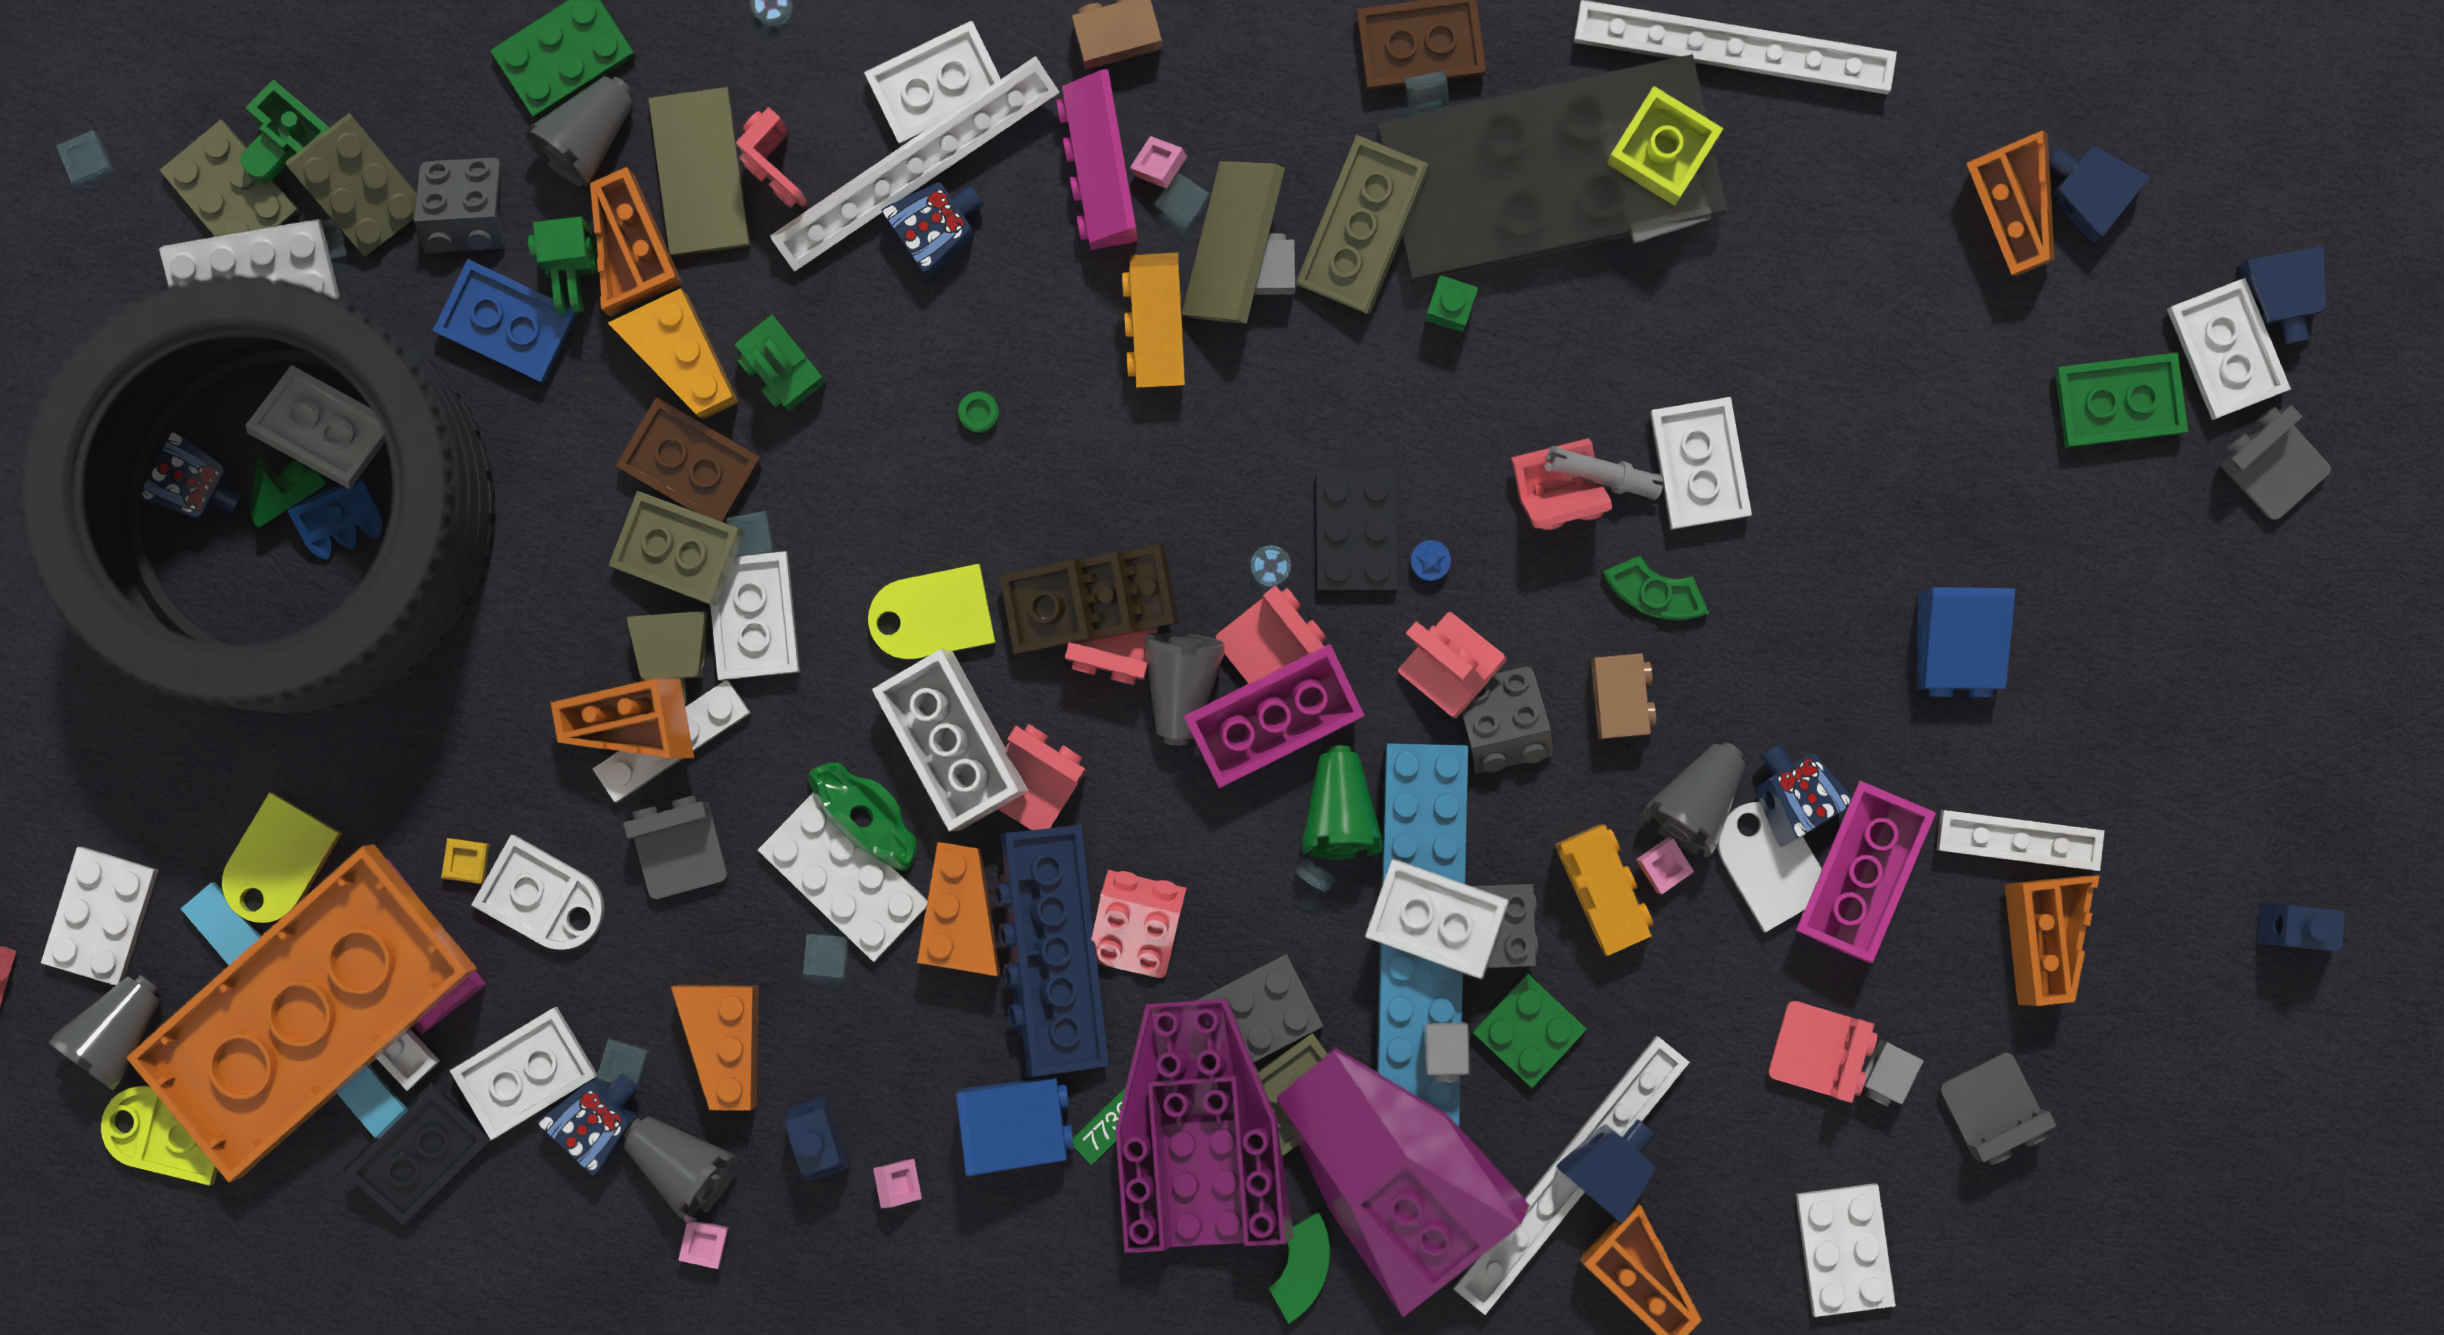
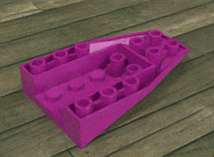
(1198, 1136)
(1398, 1177)

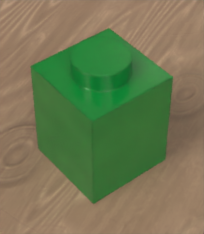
(1451, 303)

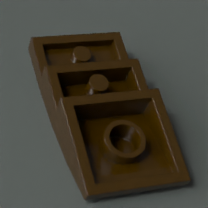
(1089, 599)

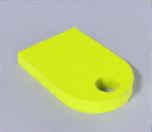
(935, 613)
(279, 858)
(156, 1139)

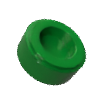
(978, 412)

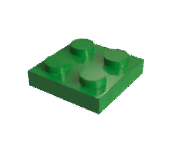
(1529, 1030)

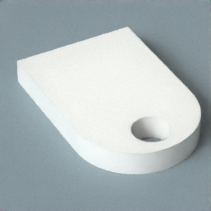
(1770, 878)
(538, 894)

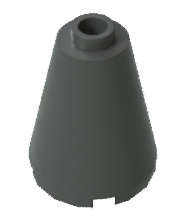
(582, 129)
(1180, 679)
(1699, 799)
(109, 1030)
(680, 1166)

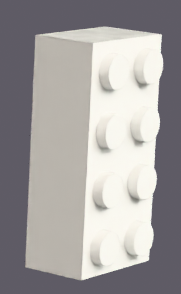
(950, 740)

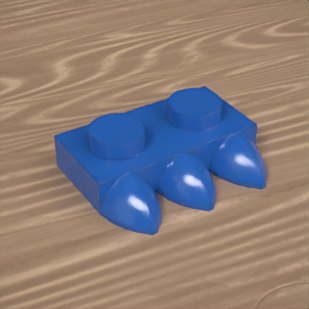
(336, 514)

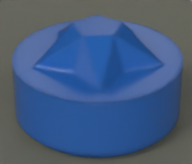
(1430, 560)

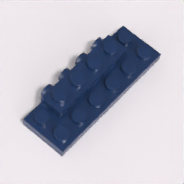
(1051, 951)

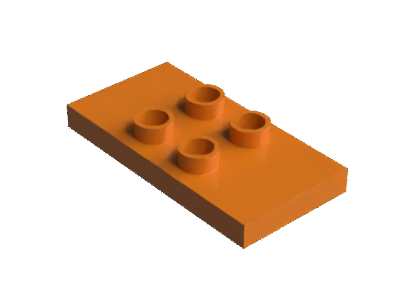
(301, 1012)

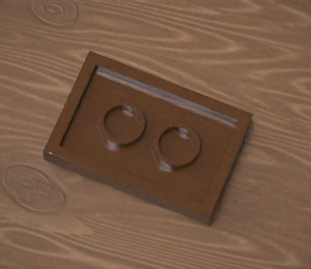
(1420, 40)
(688, 461)

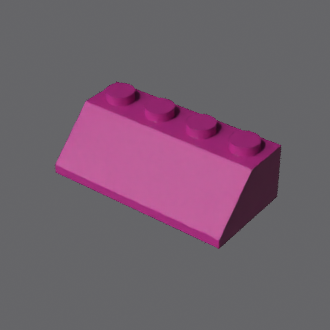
(1098, 161)
(1274, 716)
(1865, 872)

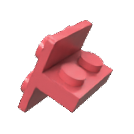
(1450, 663)

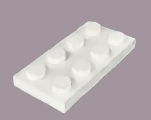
(284, 252)
(844, 882)

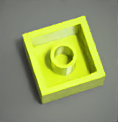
(1664, 145)

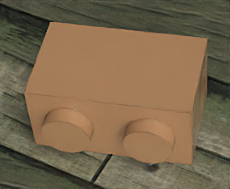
(1116, 31)
(1622, 696)

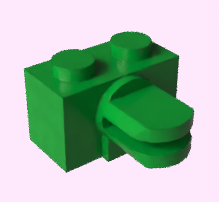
(284, 129)
(565, 251)
(779, 363)

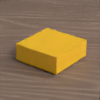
(465, 861)

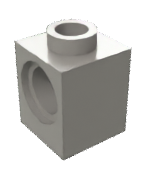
(1277, 266)
(1446, 1050)
(1890, 1074)

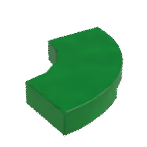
(1655, 594)
(1305, 1268)

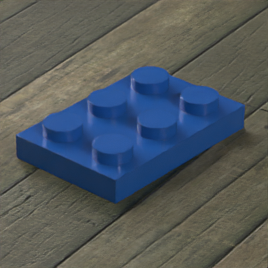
(504, 321)

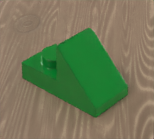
(276, 494)

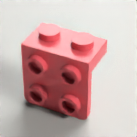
(761, 137)
(1556, 497)
(1269, 636)
(1119, 654)
(1047, 775)
(1137, 923)
(1822, 1051)

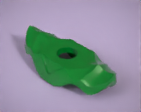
(886, 835)

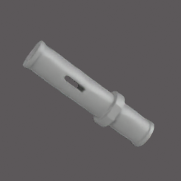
(1619, 477)

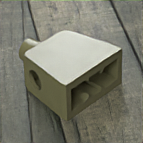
(670, 645)

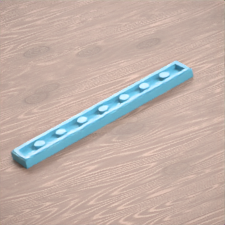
(231, 936)

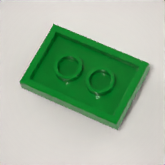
(562, 54)
(2121, 400)

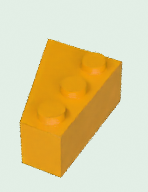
(1154, 320)
(678, 350)
(1605, 889)

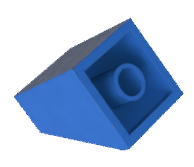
(1964, 640)
(1014, 1125)

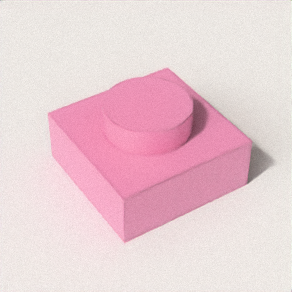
(1158, 162)
(1664, 865)
(897, 1183)
(704, 1244)

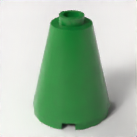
(1340, 809)

